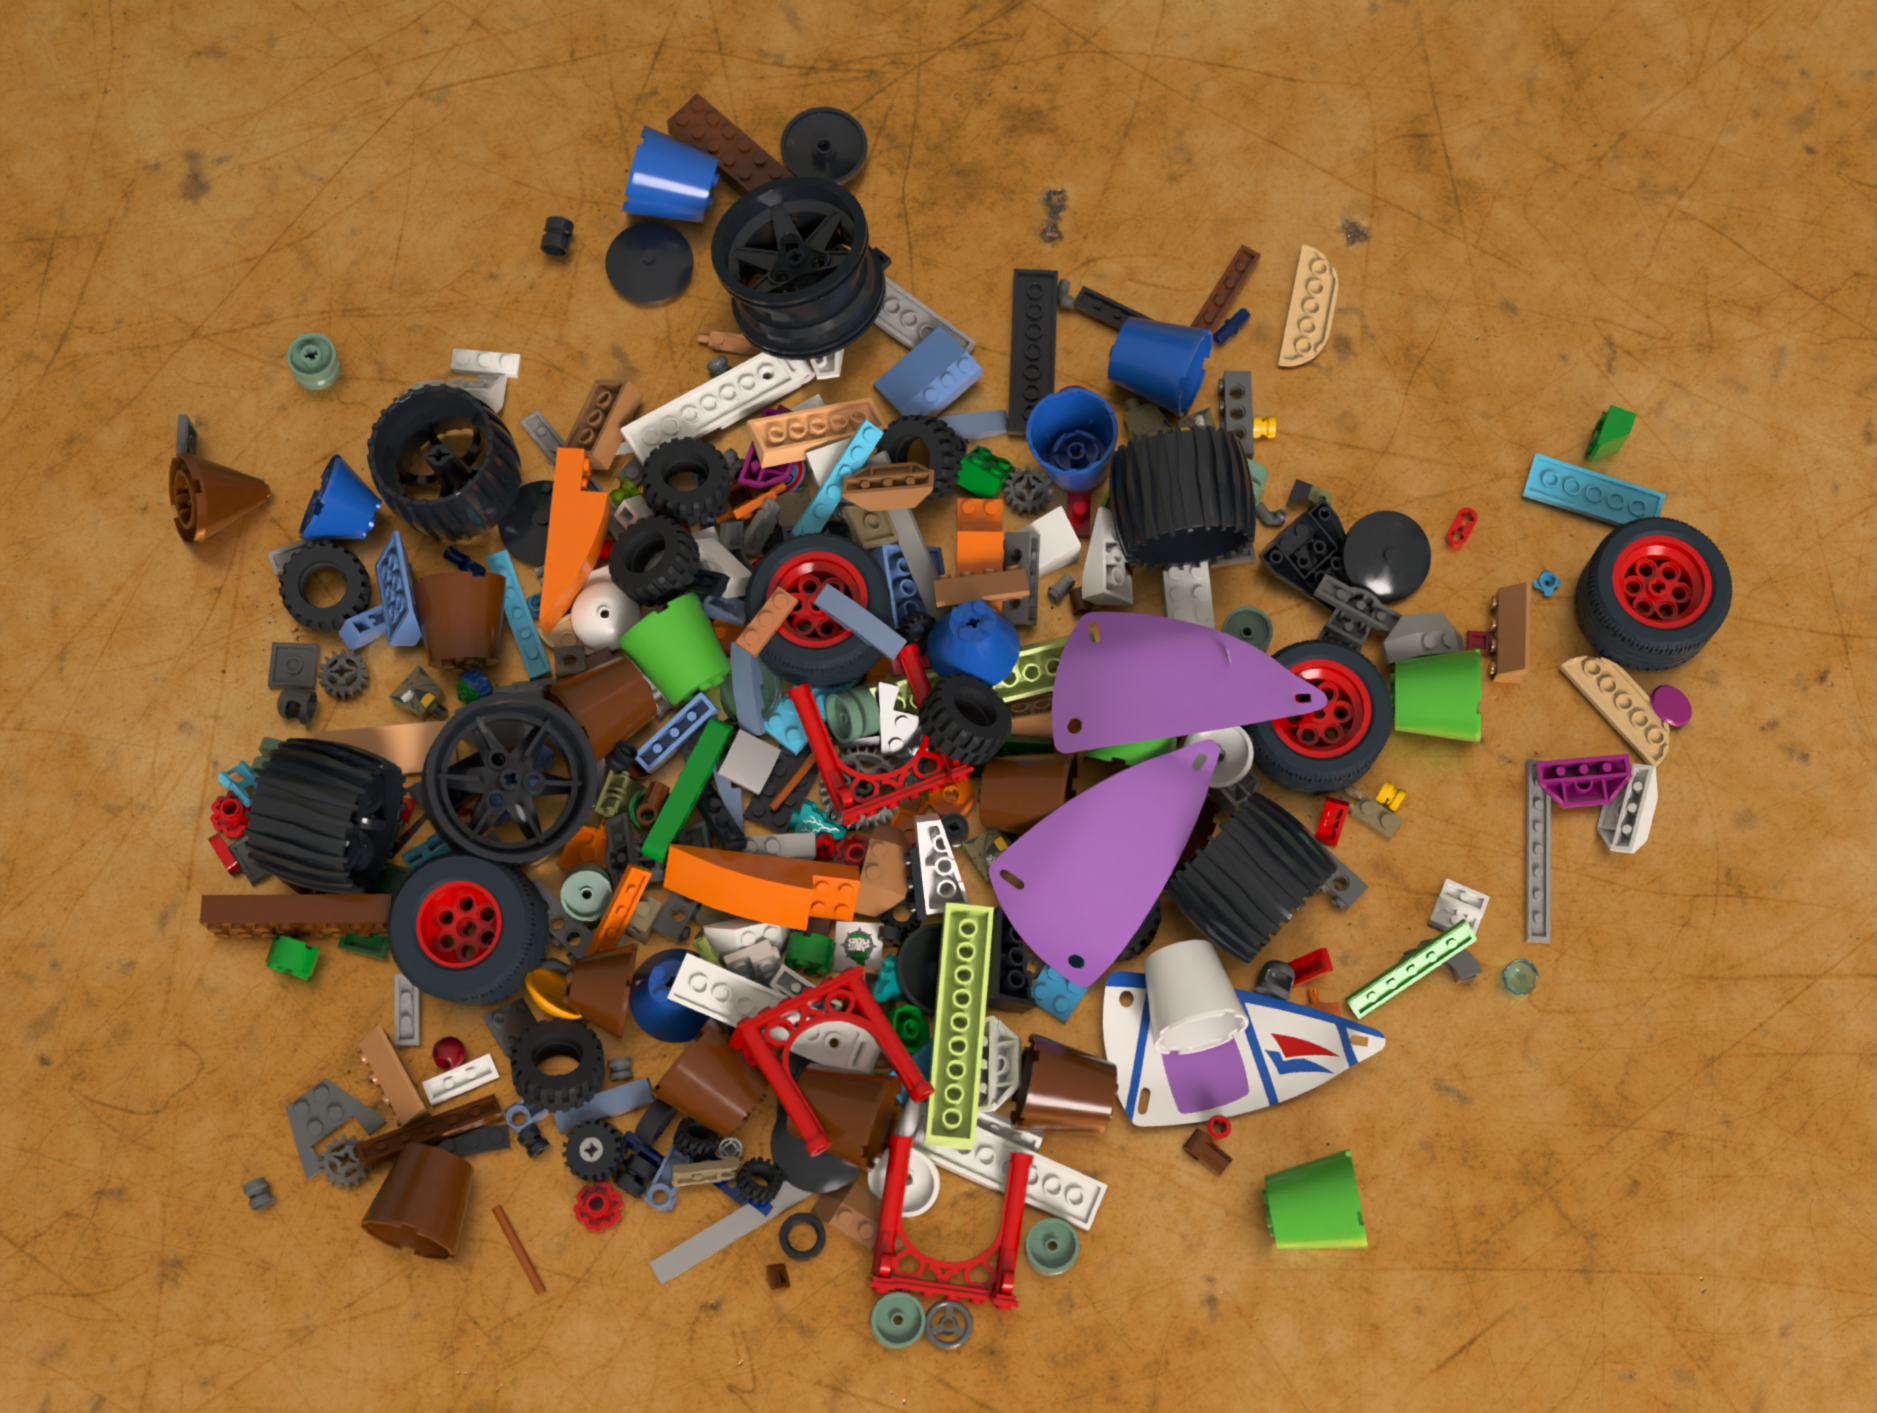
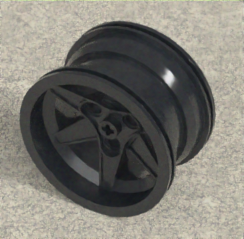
(809, 295)
(519, 764)

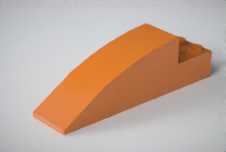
(575, 535)
(979, 537)
(763, 886)

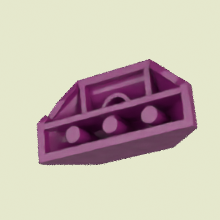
(759, 477)
(1584, 780)

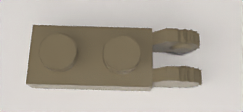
(1372, 813)
(705, 1172)

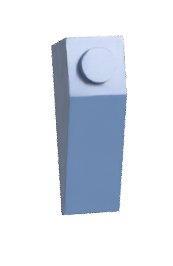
(363, 628)

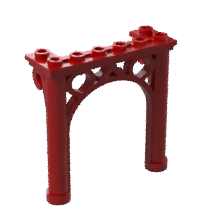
(830, 764)
(858, 1000)
(891, 1223)

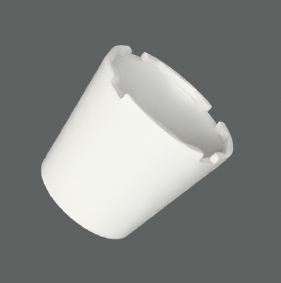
(1191, 998)

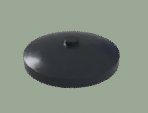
(824, 145)
(649, 264)
(526, 527)
(1386, 555)
(918, 966)
(810, 1174)

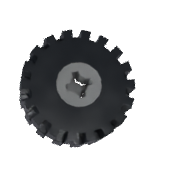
(607, 1150)

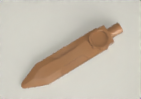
(728, 342)

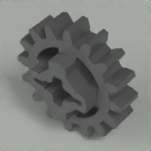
(1037, 490)
(352, 679)
(336, 1157)

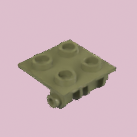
(616, 794)

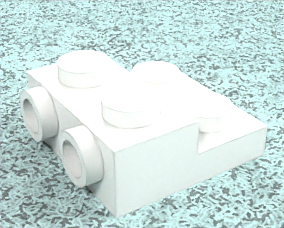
(755, 960)

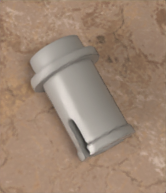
(1060, 588)

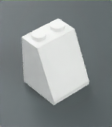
(822, 460)
(1057, 541)

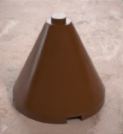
(210, 496)

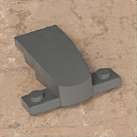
(1354, 613)
(626, 850)

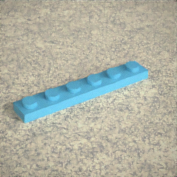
(830, 491)
(520, 618)

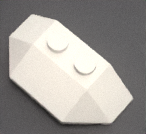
(1629, 816)
(743, 932)
(999, 1065)

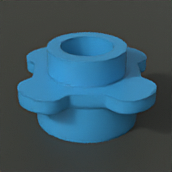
(1549, 577)
(532, 603)

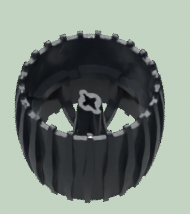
(421, 418)
(1182, 498)
(325, 815)
(1251, 877)

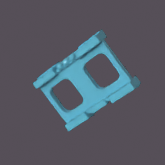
(240, 787)
(424, 849)

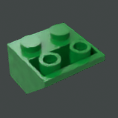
(1610, 432)
(984, 473)

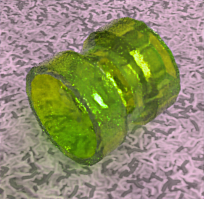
(625, 491)

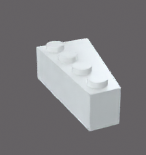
(939, 869)

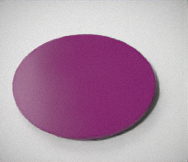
(1671, 705)

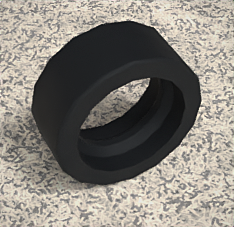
(654, 1121)
(799, 1218)

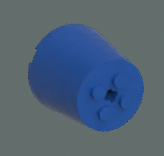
(670, 179)
(1160, 362)
(1070, 426)

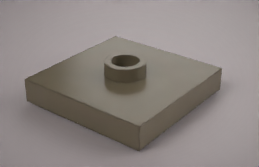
(870, 527)

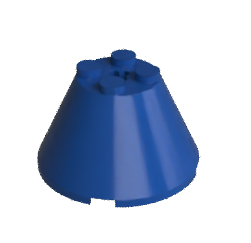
(341, 506)
(974, 643)
(649, 1001)

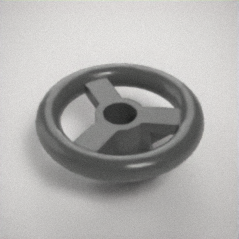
(963, 1334)

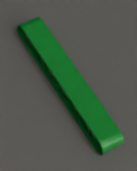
(687, 789)

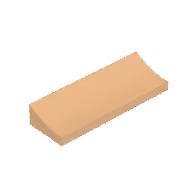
(793, 434)
(400, 744)

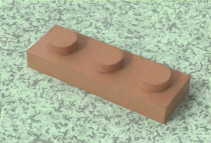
(766, 622)

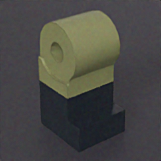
(1307, 495)

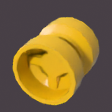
(1264, 426)
(1391, 796)

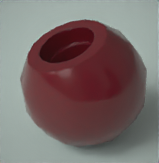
(448, 1053)

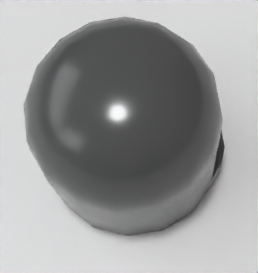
(302, 698)
(1276, 980)

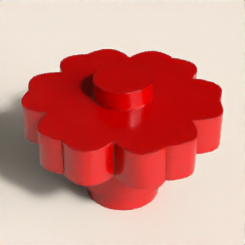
(229, 815)
(852, 851)
(598, 1206)

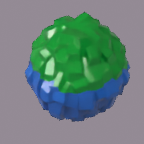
(473, 686)

